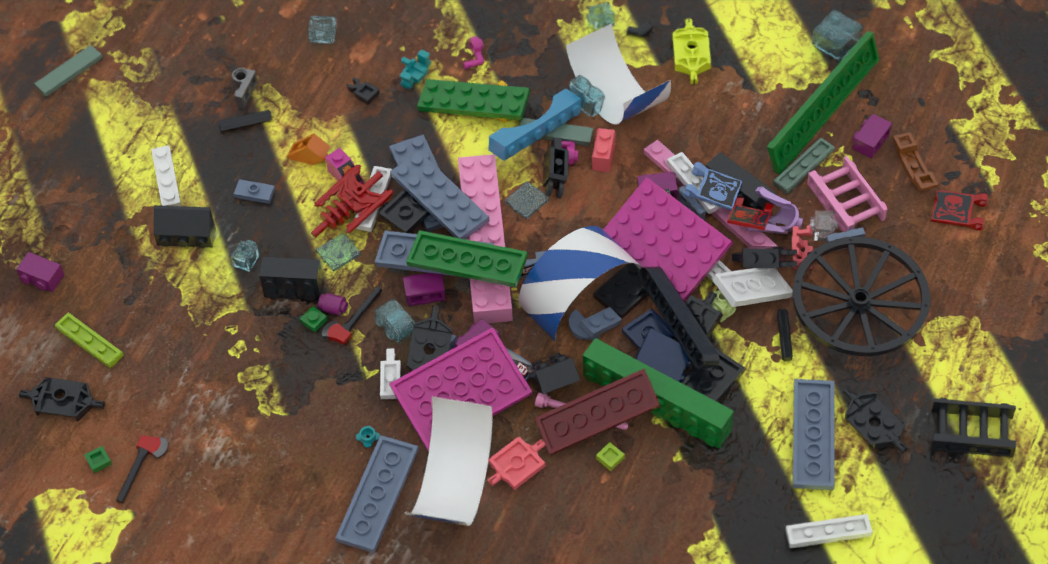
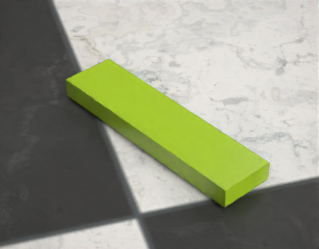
(89, 340)

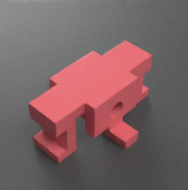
(798, 243)

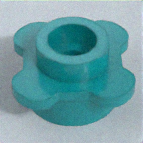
(367, 431)

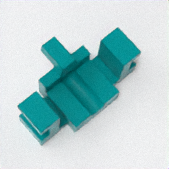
(414, 71)

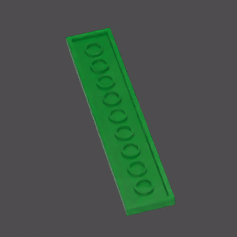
(823, 103)

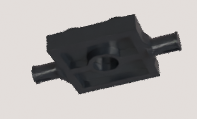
(704, 312)

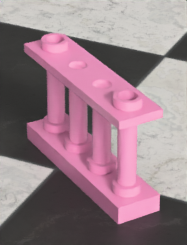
(830, 203)

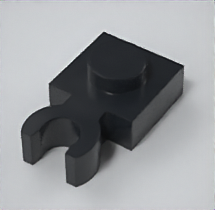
(363, 92)

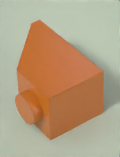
(309, 150)

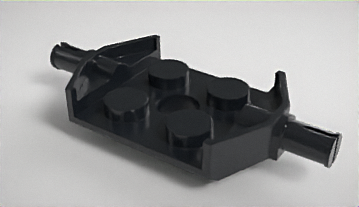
(428, 332)
(74, 404)
(868, 407)

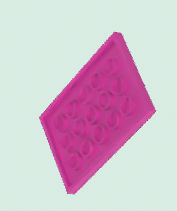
(667, 235)
(471, 373)

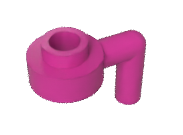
(475, 46)
(572, 154)

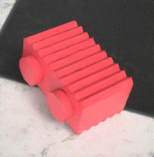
(603, 150)

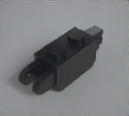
(555, 168)
(765, 257)

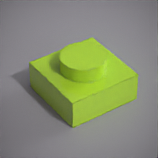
(610, 456)

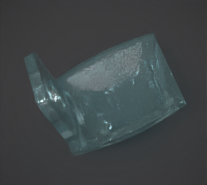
(322, 29)

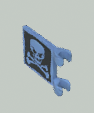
(715, 187)

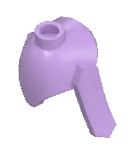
(787, 215)

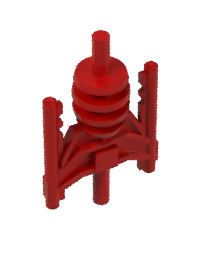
(353, 198)

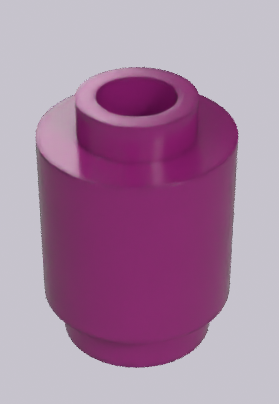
(333, 304)

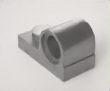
(245, 83)

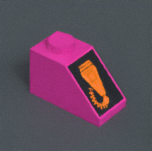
(339, 163)

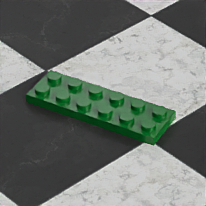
(474, 99)
(467, 258)

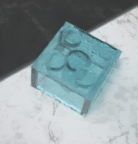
(837, 34)

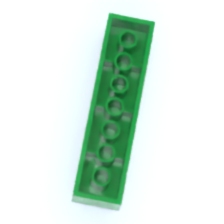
(678, 402)

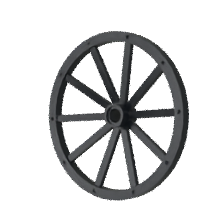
(862, 294)

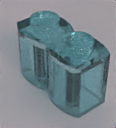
(591, 96)
(394, 320)

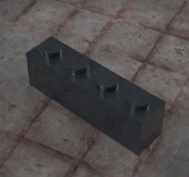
(726, 166)

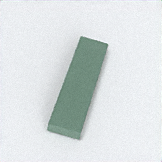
(68, 70)
(566, 132)
(803, 165)

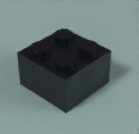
(552, 373)

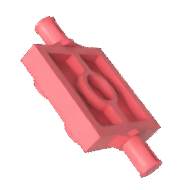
(516, 463)

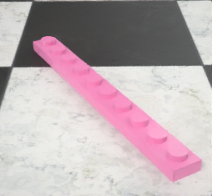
(659, 154)

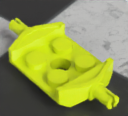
(691, 60)

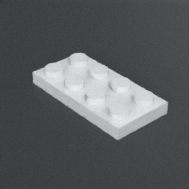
(752, 286)

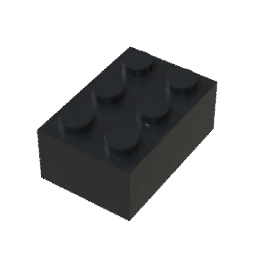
(291, 278)

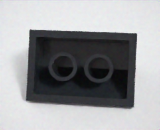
(184, 226)

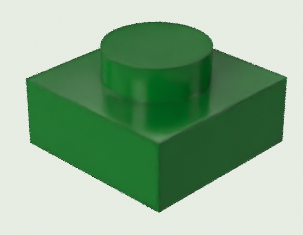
(313, 319)
(98, 459)

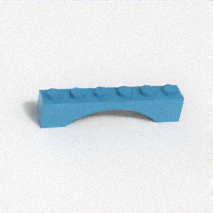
(510, 141)

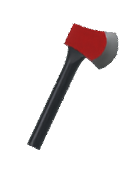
(341, 334)
(147, 445)

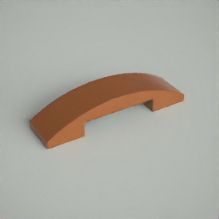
(912, 162)

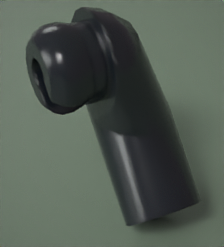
(640, 31)

